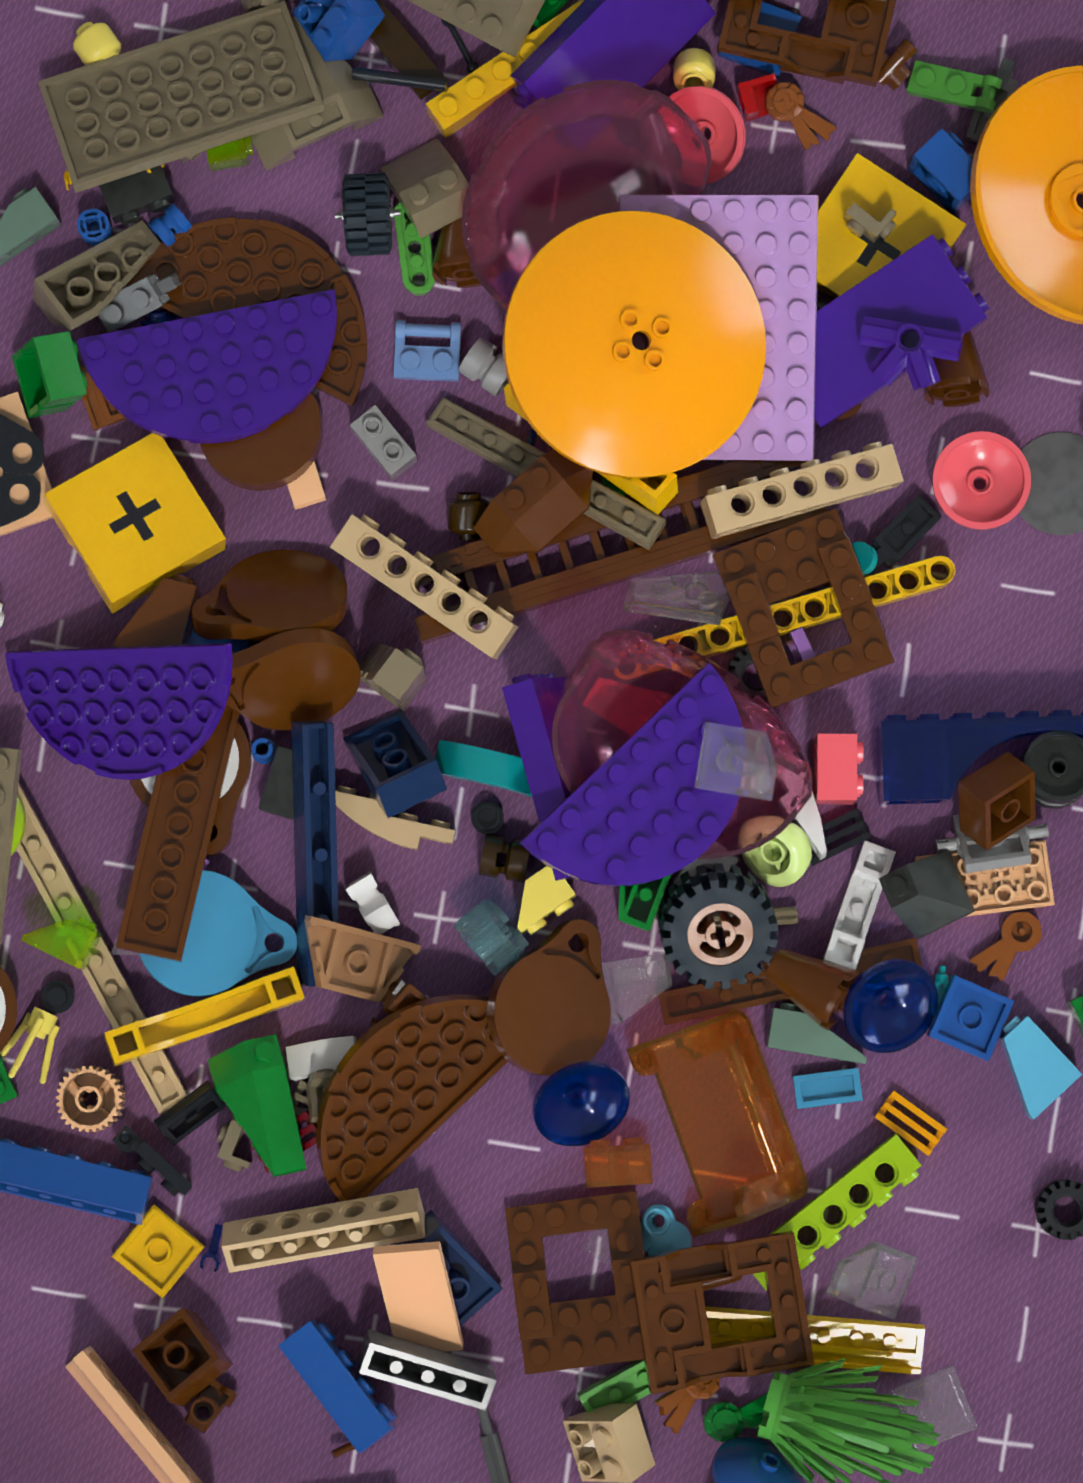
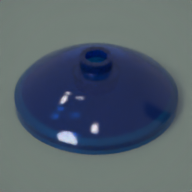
(897, 1018)
(581, 1103)

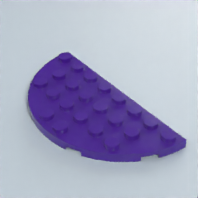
(216, 371)
(124, 707)
(640, 806)

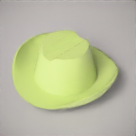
(782, 858)

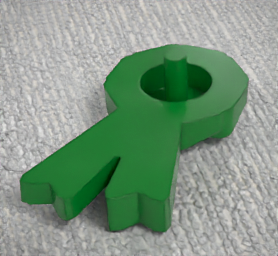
(725, 1420)

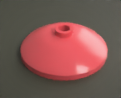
(719, 114)
(997, 464)

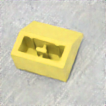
(541, 898)

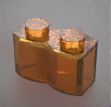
(617, 1164)

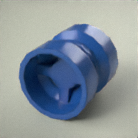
(171, 222)
(98, 230)

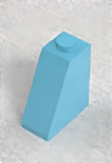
(1036, 1065)

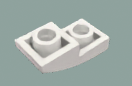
(316, 1055)

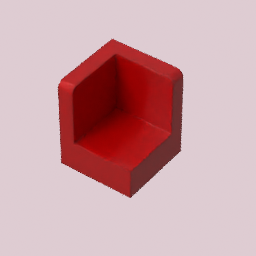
(752, 96)

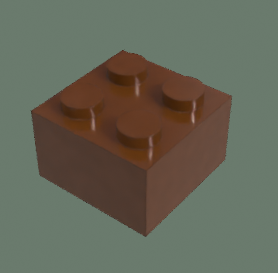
(997, 800)
(182, 1357)

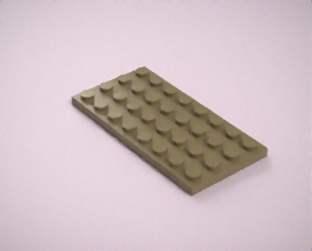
(180, 96)

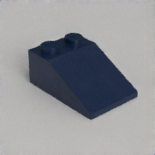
(395, 763)
(468, 1278)

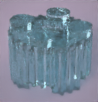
(488, 936)

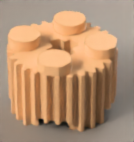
(71, 1100)

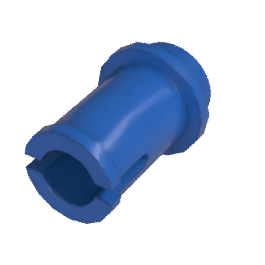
(269, 756)

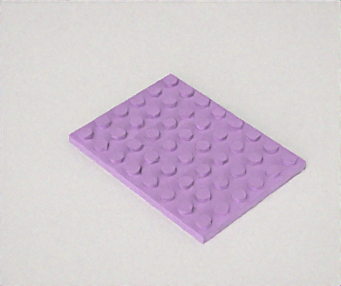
(778, 252)

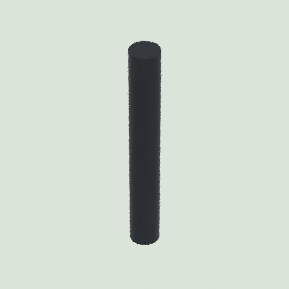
(400, 79)

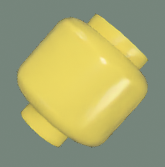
(95, 43)
(694, 68)

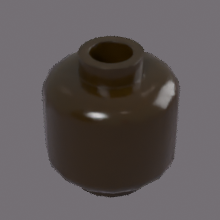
(464, 513)

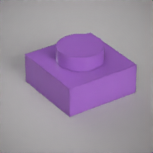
(799, 645)

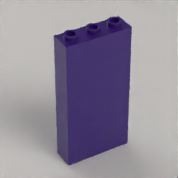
(610, 43)
(913, 289)
(532, 710)

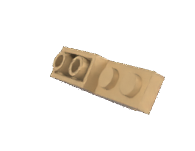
(401, 831)

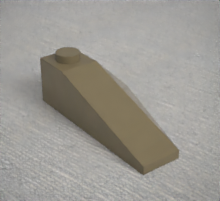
(92, 279)

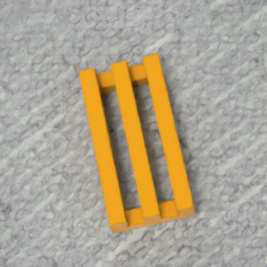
(934, 1139)

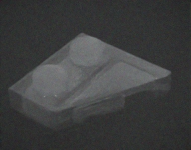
(635, 983)

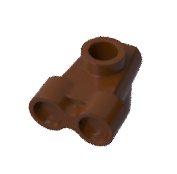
(892, 69)
(214, 1399)

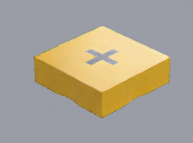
(850, 259)
(135, 521)

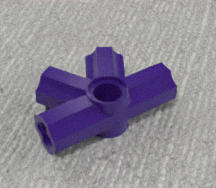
(916, 360)

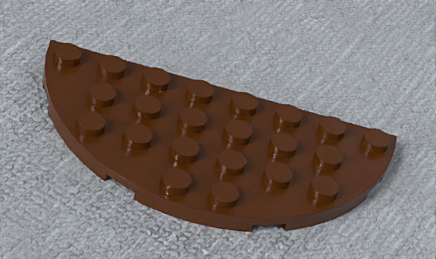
(257, 262)
(401, 1088)

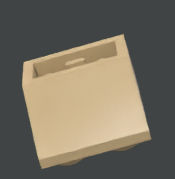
(609, 1444)

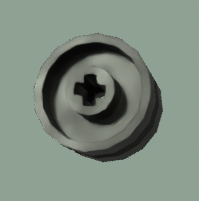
(1066, 752)

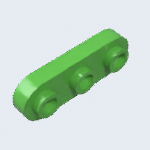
(413, 263)

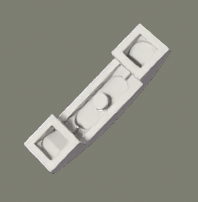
(858, 905)

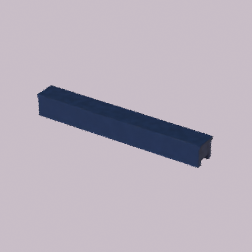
(314, 832)

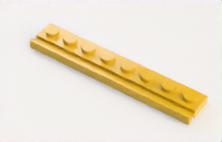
(859, 1341)

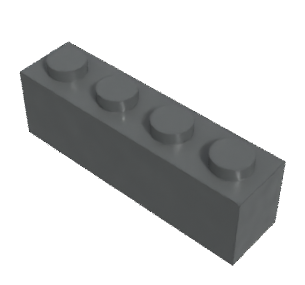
(426, 1369)

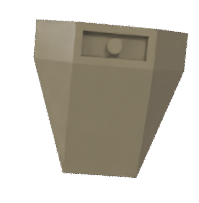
(345, 104)

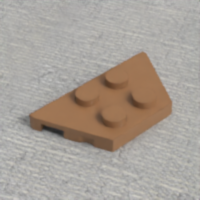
(355, 959)

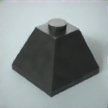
(927, 894)

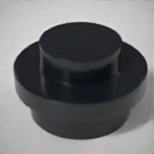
(487, 818)
(57, 996)

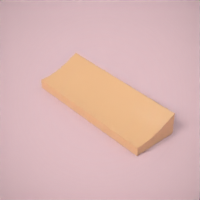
(130, 1419)

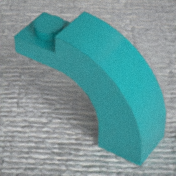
(482, 766)

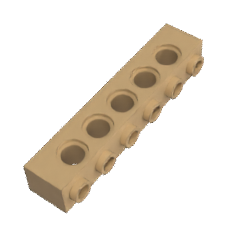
(724, 520)
(351, 545)
(323, 1230)

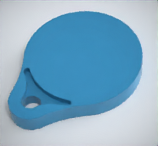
(222, 941)

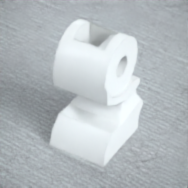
(372, 904)

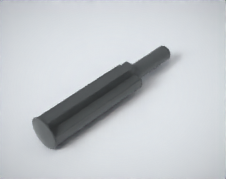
(492, 1450)

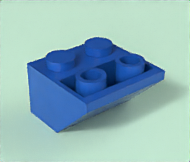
(338, 26)

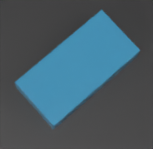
(827, 1088)

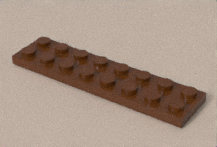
(176, 849)

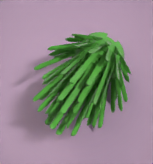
(831, 1424)

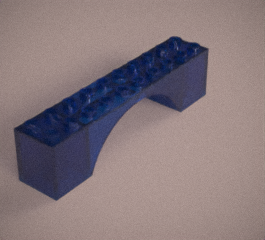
(929, 755)

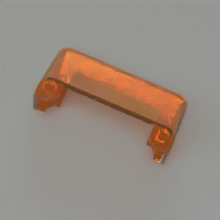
(724, 1120)

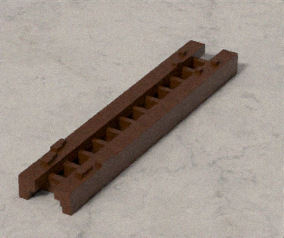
(607, 570)

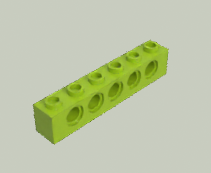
(904, 1169)

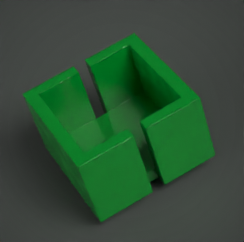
(49, 374)

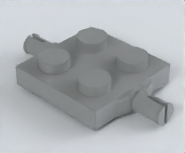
(1007, 853)

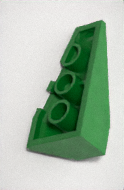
(257, 1091)

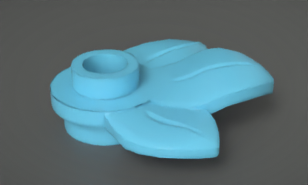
(668, 1237)

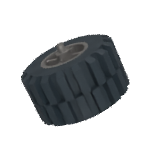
(367, 214)

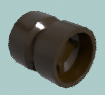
(516, 860)

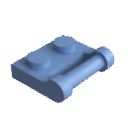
(427, 362)

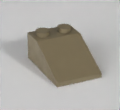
(428, 187)

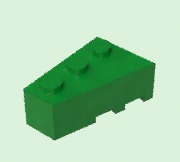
(640, 903)

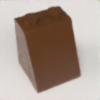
(163, 617)

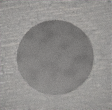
(1056, 483)

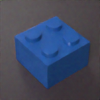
(944, 170)

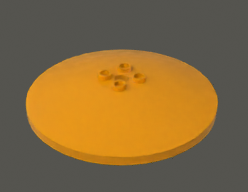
(1027, 191)
(575, 355)

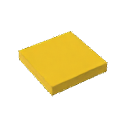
(158, 1251)

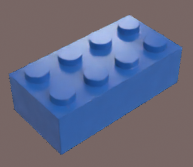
(338, 1386)

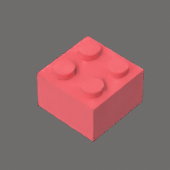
(836, 768)

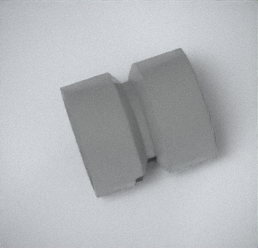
(486, 365)

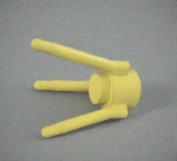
(38, 1025)

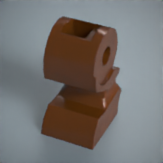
(400, 995)

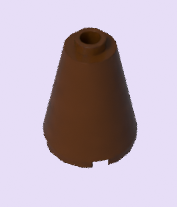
(452, 258)
(961, 380)
(811, 984)

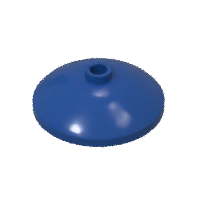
(752, 1462)

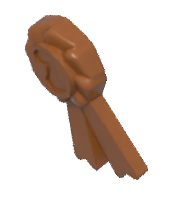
(786, 104)
(1019, 934)
(680, 1402)

